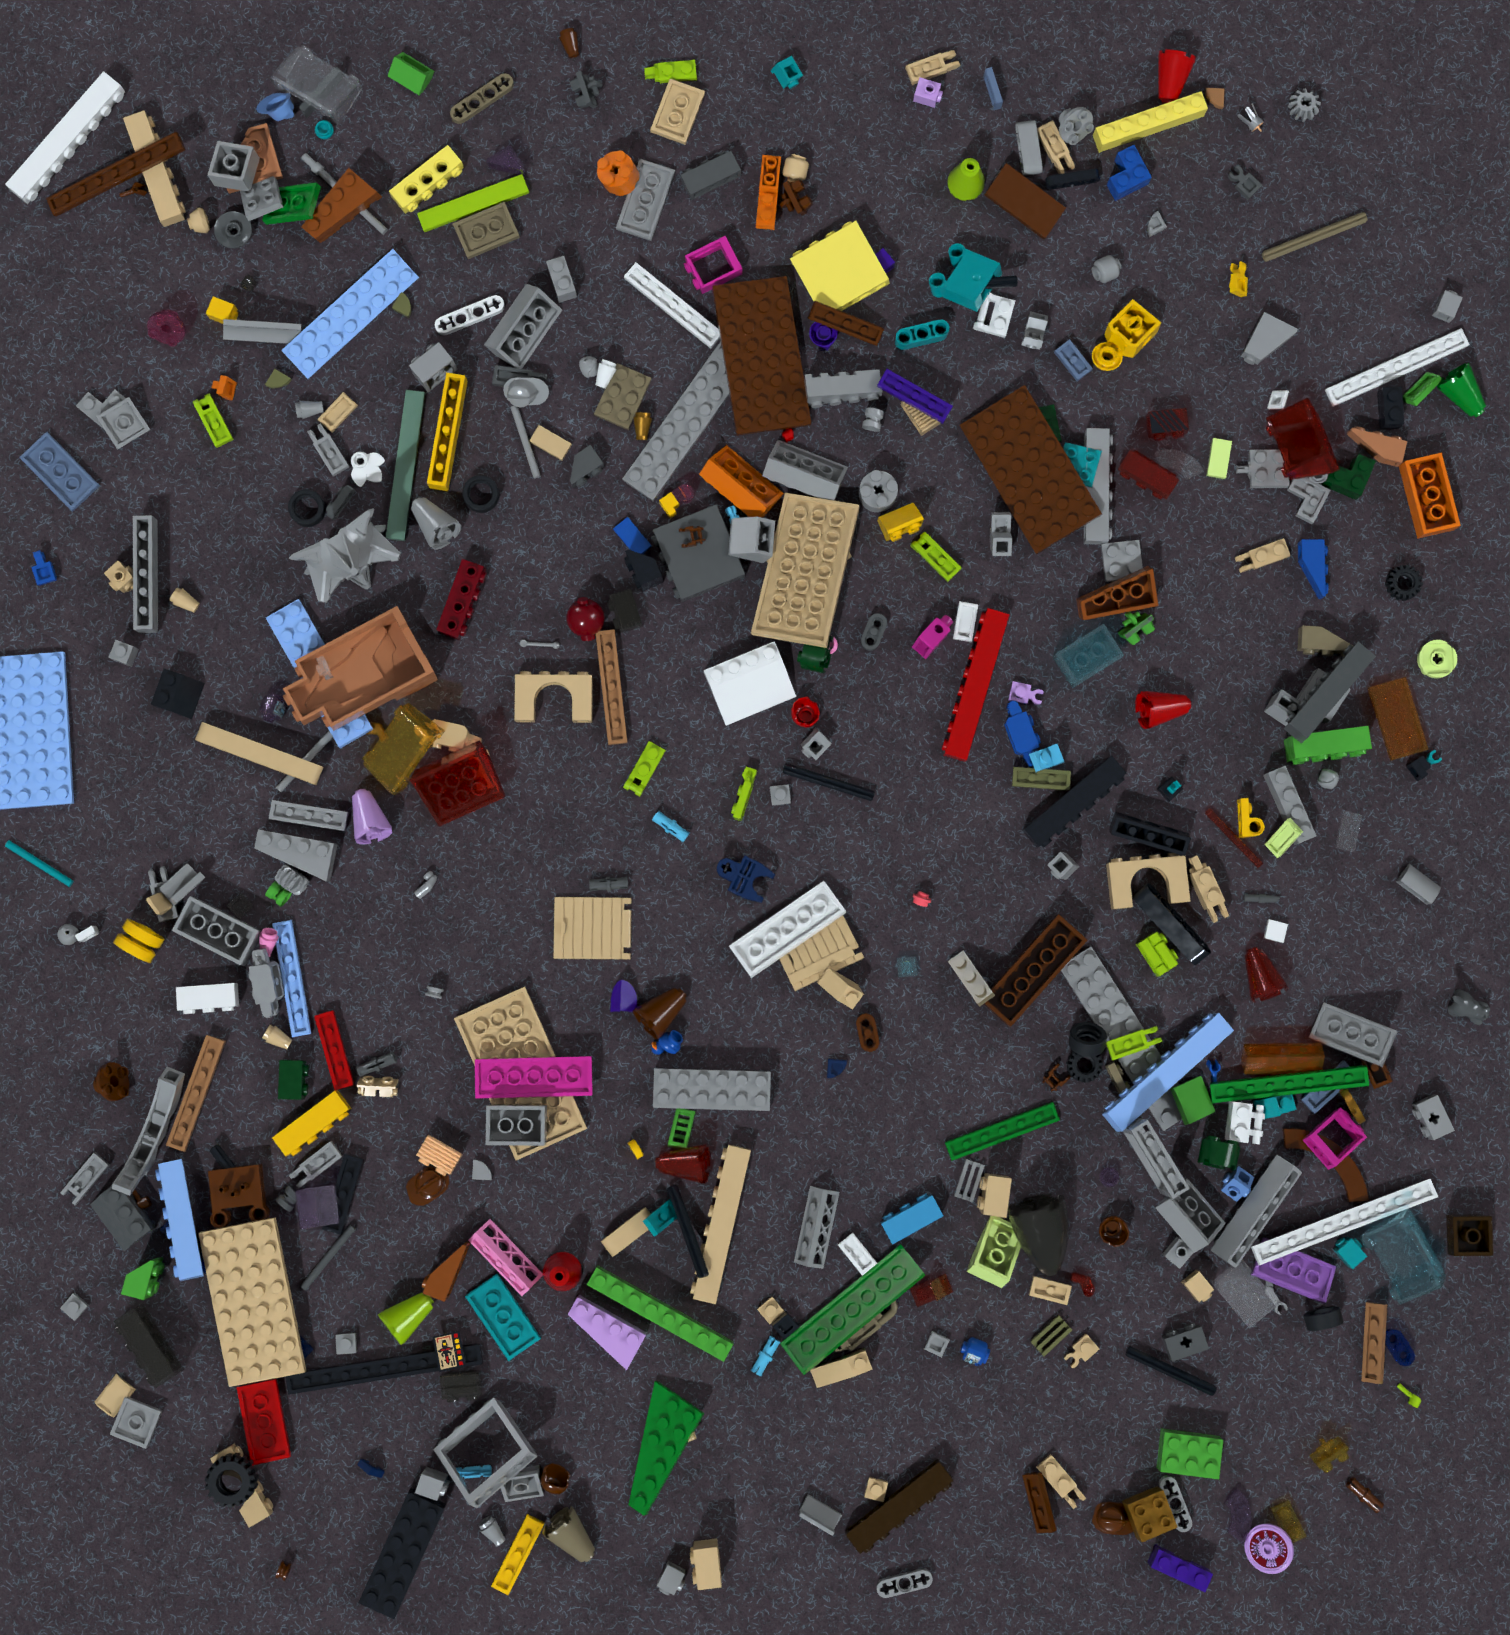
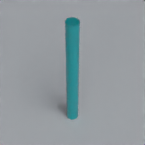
(39, 863)

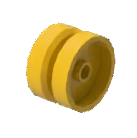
(140, 938)

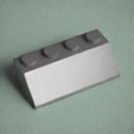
(523, 326)
(804, 471)

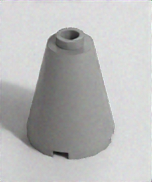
(434, 523)

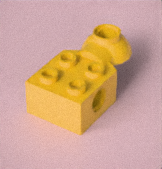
(1125, 336)

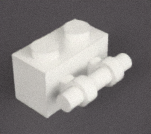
(1239, 1122)

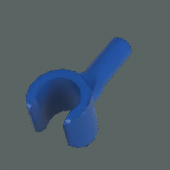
(1214, 1069)

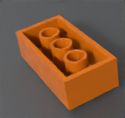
(1429, 495)

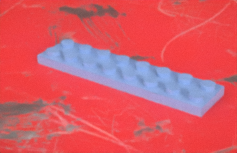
(350, 314)
(299, 637)

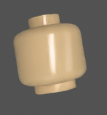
(795, 168)

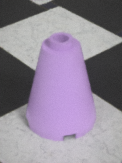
(368, 818)

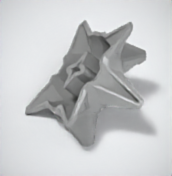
(347, 556)

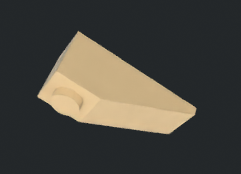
(841, 1368)

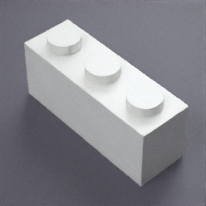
(207, 997)

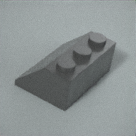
(122, 1217)

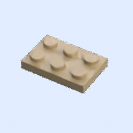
(677, 111)

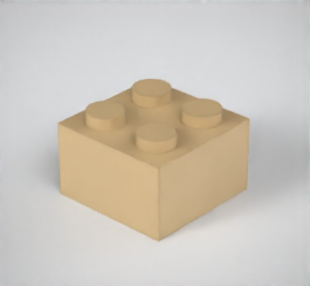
(994, 1195)
(707, 1564)

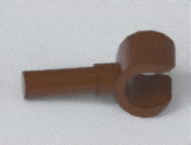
(136, 188)
(142, 1202)

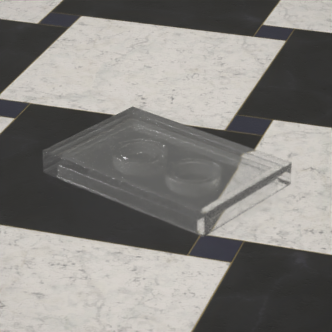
(1245, 1293)

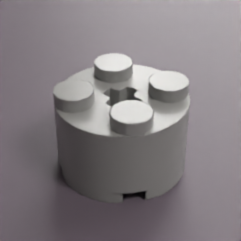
(874, 481)

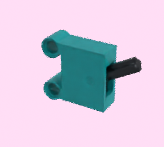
(971, 278)

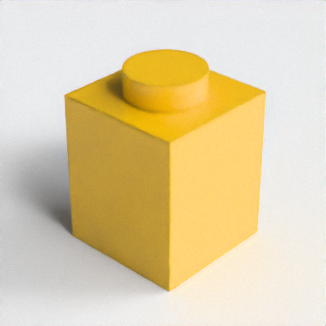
(220, 310)

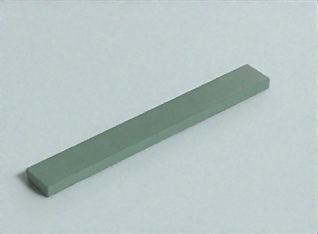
(405, 465)

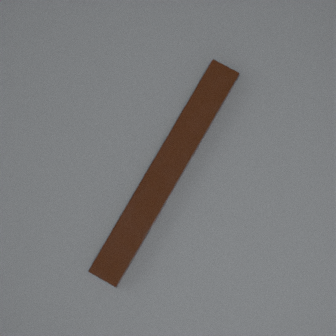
(115, 174)

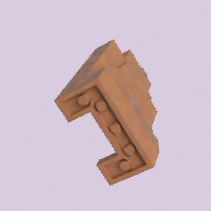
(368, 670)

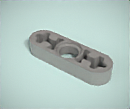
(1185, 1515)
(917, 1574)

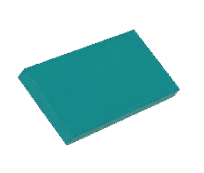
(503, 1317)

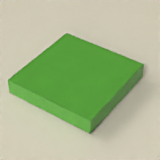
(1192, 1100)

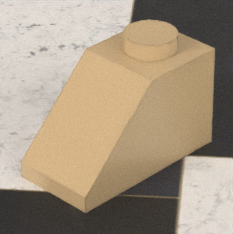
(840, 987)

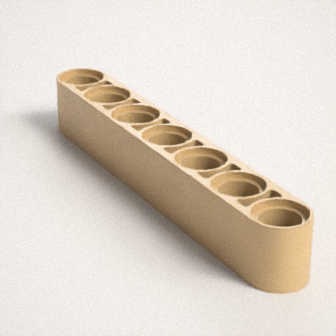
(259, 753)

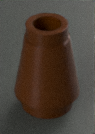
(570, 42)

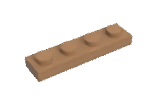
(1374, 1343)

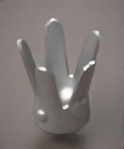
(1256, 121)

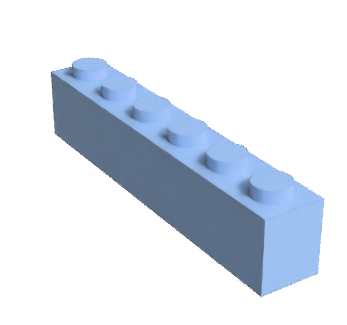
(180, 1219)

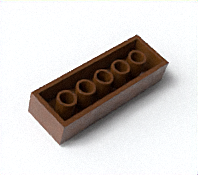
(1034, 969)

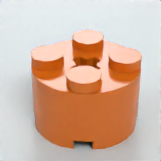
(617, 173)

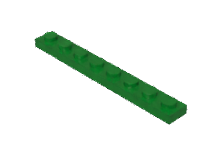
(1289, 1084)

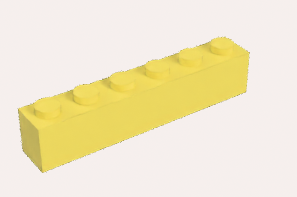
(1150, 121)

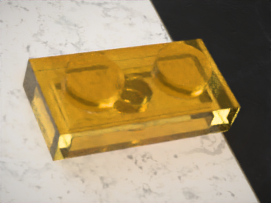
(1288, 1520)

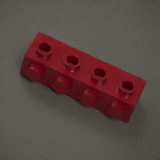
(461, 599)

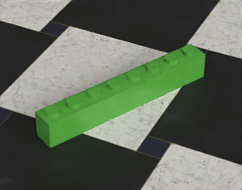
(660, 1313)

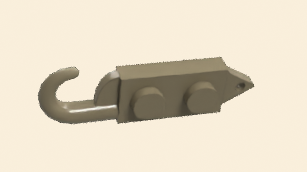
(870, 1328)

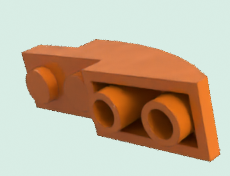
(768, 192)

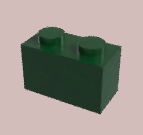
(292, 1079)

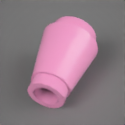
(268, 939)

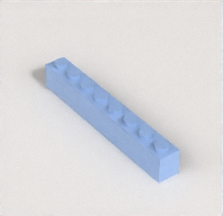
(1167, 1072)

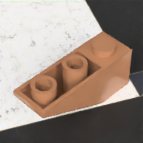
(1382, 448)

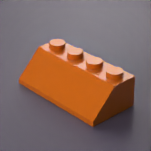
(740, 483)

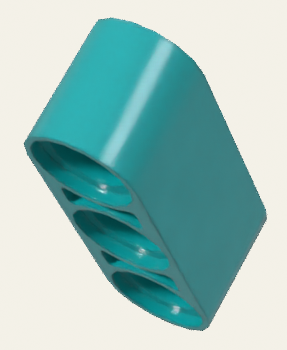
(928, 328)

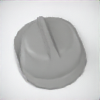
(525, 391)

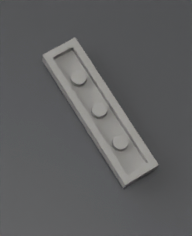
(308, 815)

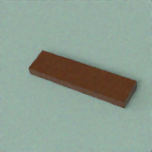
(845, 323)

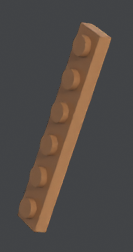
(611, 687)
(195, 1093)

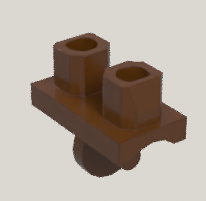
(792, 190)

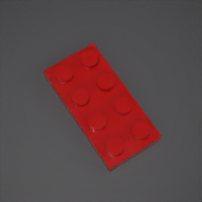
(263, 1421)

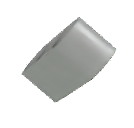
(1029, 146)

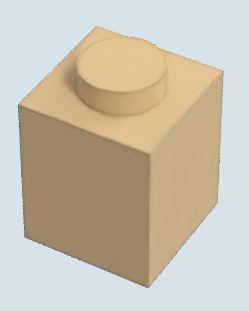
(1198, 1286)

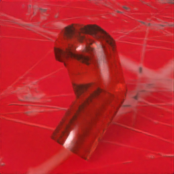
(1085, 1283)

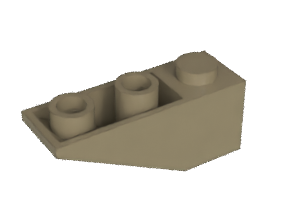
(1318, 639)

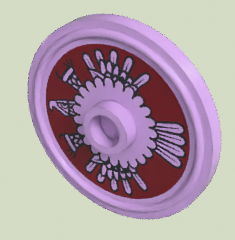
(1269, 1548)

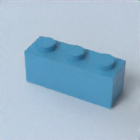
(911, 1218)

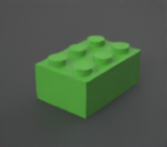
(1189, 1453)

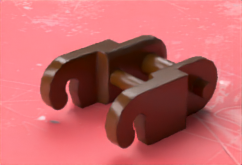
(691, 530)
(1051, 1073)

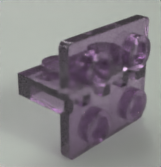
(317, 1206)

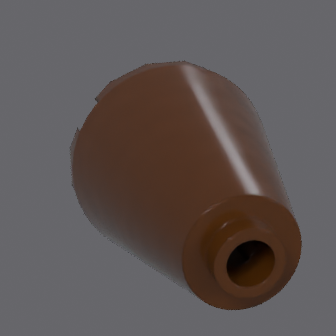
(660, 1011)

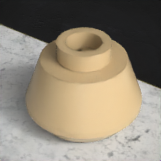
(199, 221)

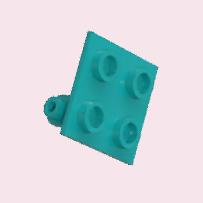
(1082, 459)

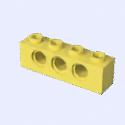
(429, 169)

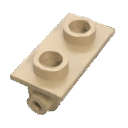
(368, 1085)

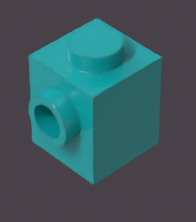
(1350, 1251)

